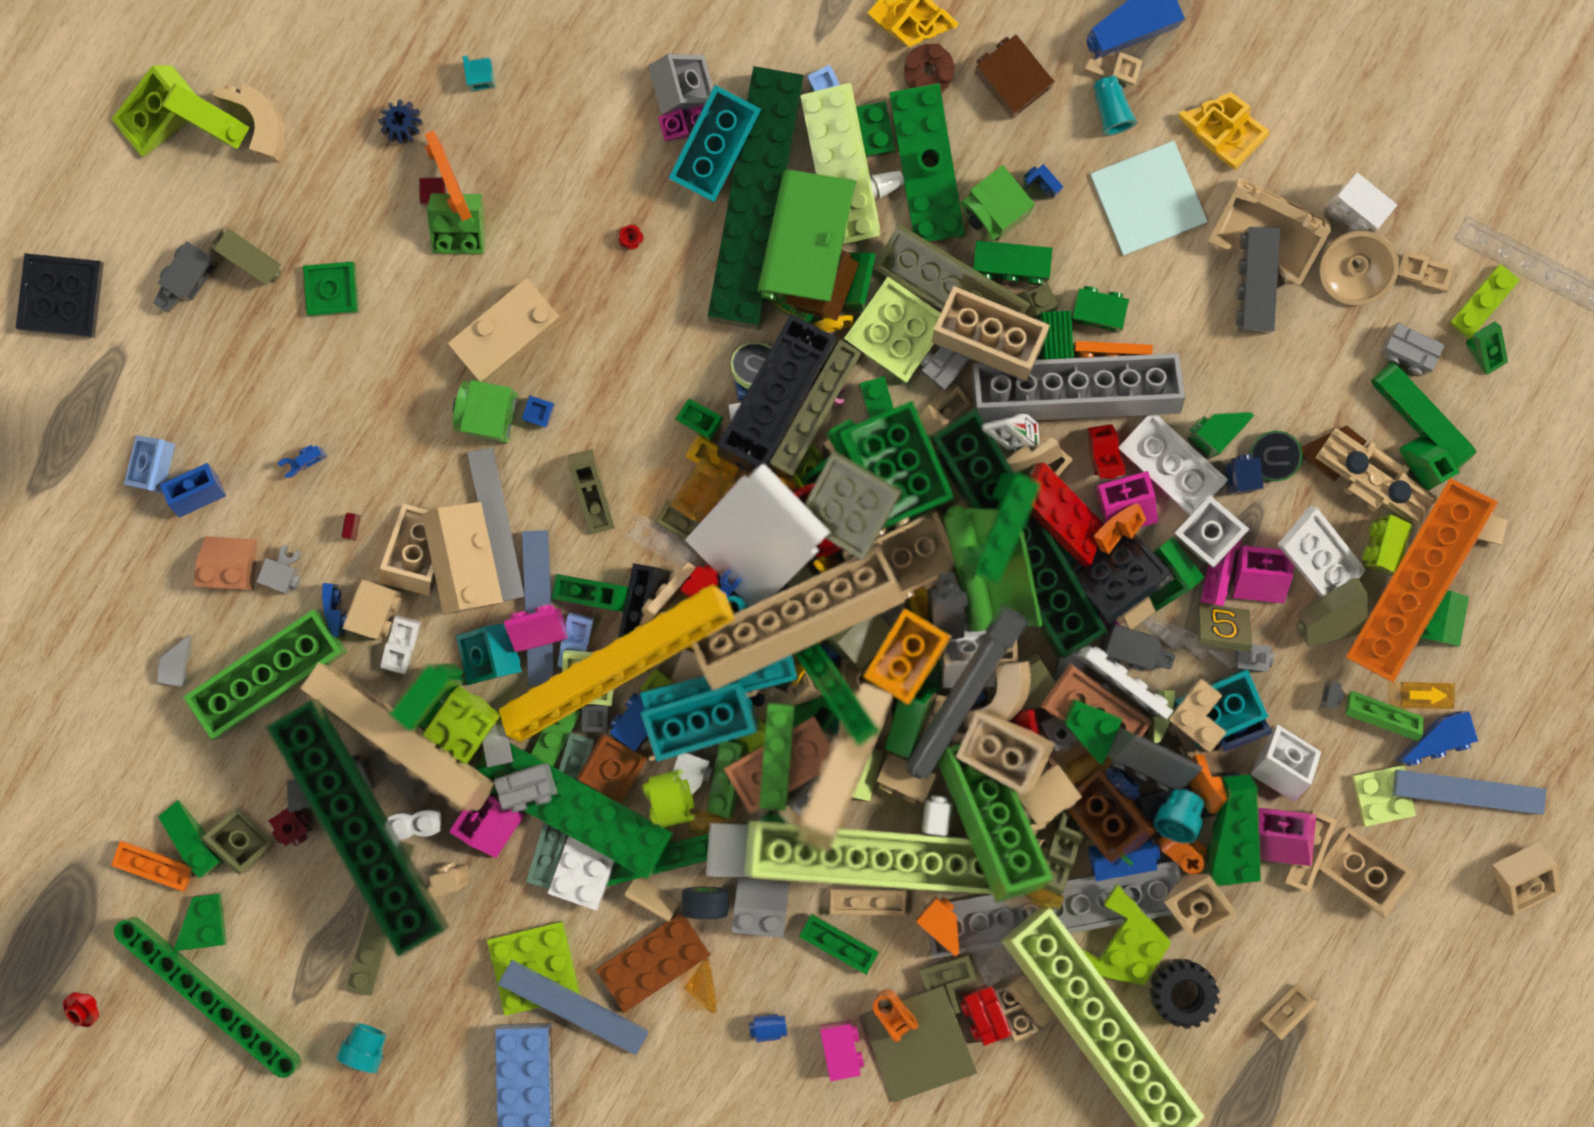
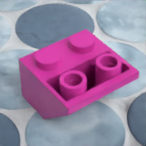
(1124, 492)
(1262, 574)
(536, 629)
(487, 828)
(1286, 836)

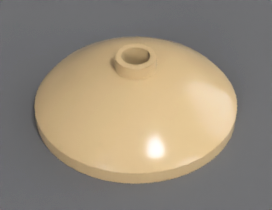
(1362, 282)

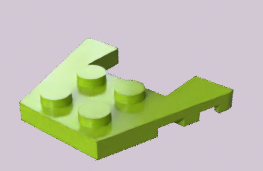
(1134, 947)

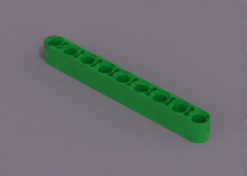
(194, 995)

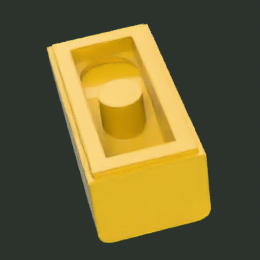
(704, 448)
(826, 563)

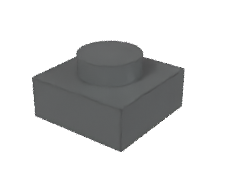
(1331, 695)
(595, 719)

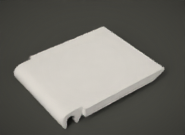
(758, 535)

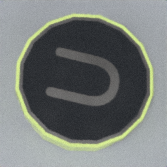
(747, 362)

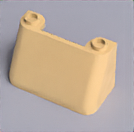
(1253, 206)

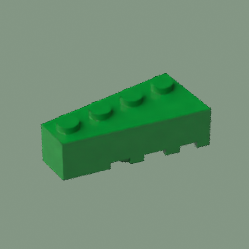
(1235, 837)

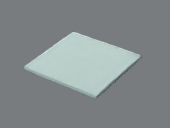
(1148, 198)

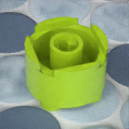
(669, 798)

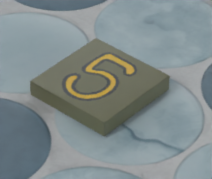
(1224, 627)

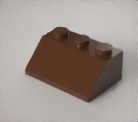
(1110, 817)

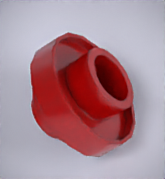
(81, 1009)

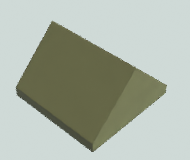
(238, 841)

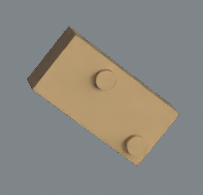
(505, 332)
(990, 333)
(462, 558)

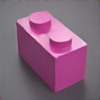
(840, 1050)

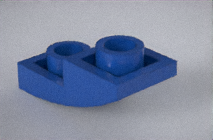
(335, 618)

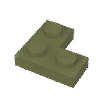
(950, 974)

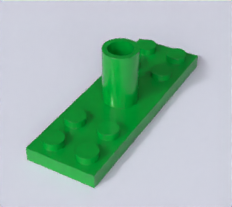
(929, 190)

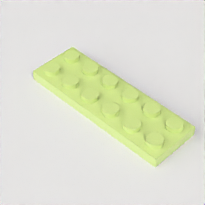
(840, 153)

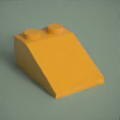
(907, 656)

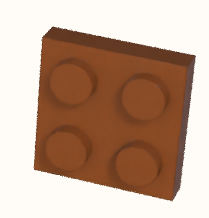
(611, 768)

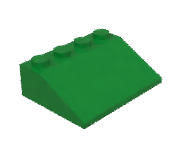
(901, 454)

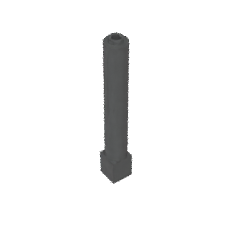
(999, 636)

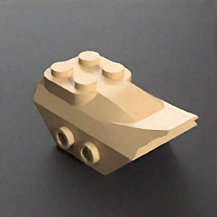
(915, 551)

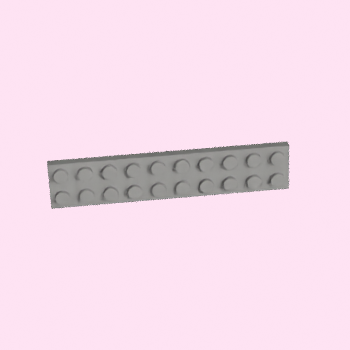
(1080, 910)

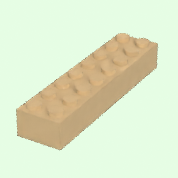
(798, 618)
(422, 757)

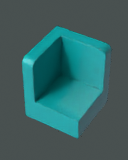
(478, 74)

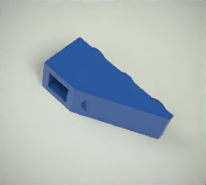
(1442, 734)

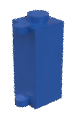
(1143, 861)

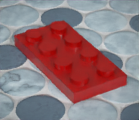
(1065, 515)

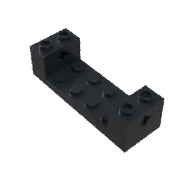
(775, 394)

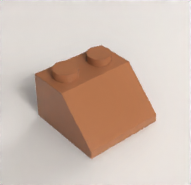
(226, 563)

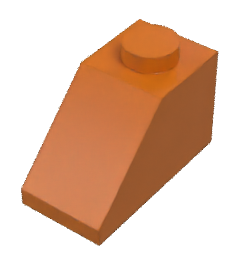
(941, 923)

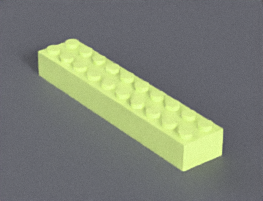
(866, 859)
(1099, 1023)

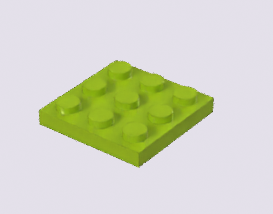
(539, 949)

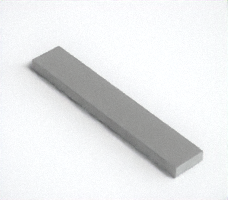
(491, 496)

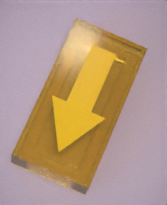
(1427, 695)

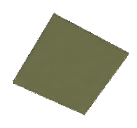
(923, 1056)

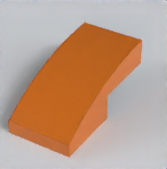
(1124, 523)
(1206, 787)

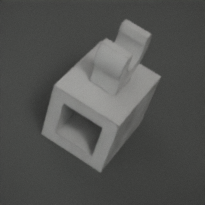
(279, 573)
(1258, 659)

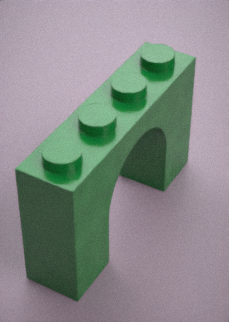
(1015, 499)
(427, 695)

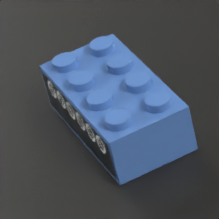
(524, 1075)

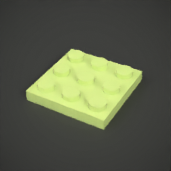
(895, 330)

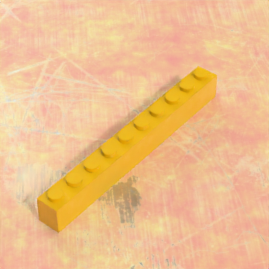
(616, 663)

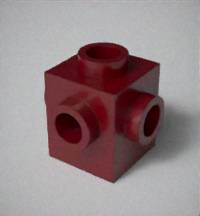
(282, 827)

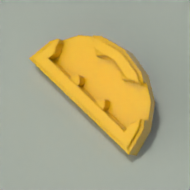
(830, 325)

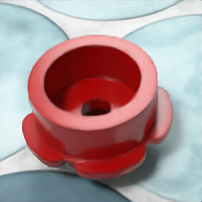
(629, 230)

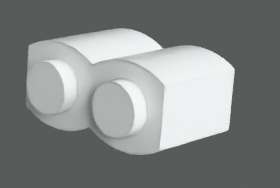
(936, 815)
(421, 823)

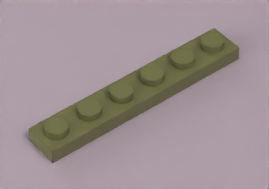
(814, 409)
(370, 951)

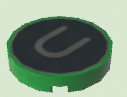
(1278, 454)

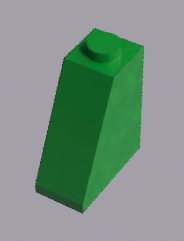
(911, 720)

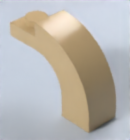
(269, 130)
(1011, 693)

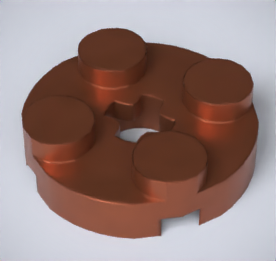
(935, 56)

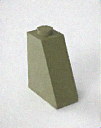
(246, 256)
(1335, 615)
(1040, 684)

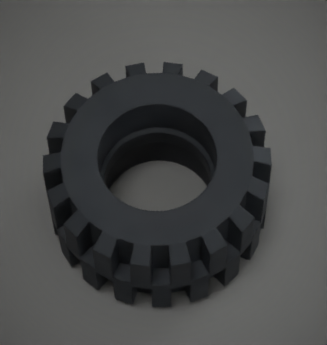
(1199, 1009)

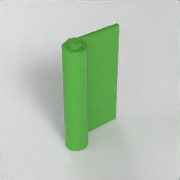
(806, 236)
(984, 597)

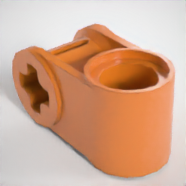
(1182, 853)
(897, 1019)

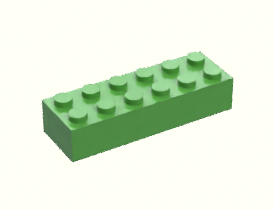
(264, 674)
(995, 829)

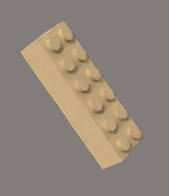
(840, 775)

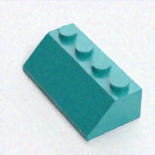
(714, 143)
(700, 721)

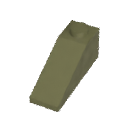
(590, 491)

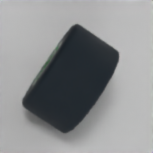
(704, 902)

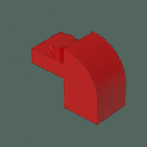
(1105, 452)

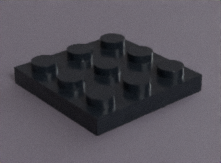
(59, 295)
(1122, 577)

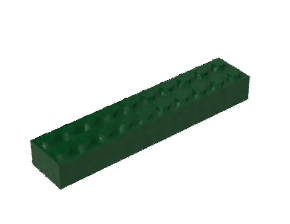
(754, 197)
(975, 468)
(357, 827)

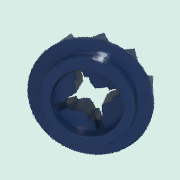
(1123, 782)

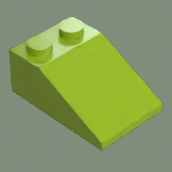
(142, 114)

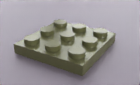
(852, 504)

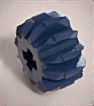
(409, 117)

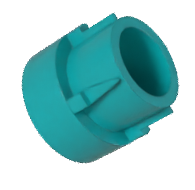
(1180, 817)
(362, 1048)

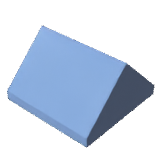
(149, 463)

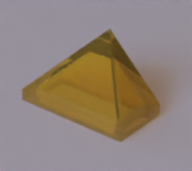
(702, 986)

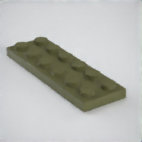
(934, 272)

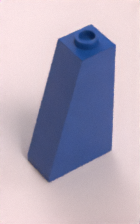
(1133, 24)

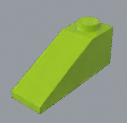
(205, 116)

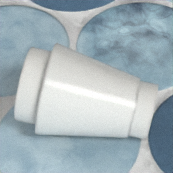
(885, 183)

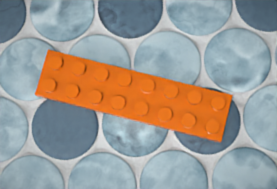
(1422, 580)

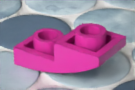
(679, 123)

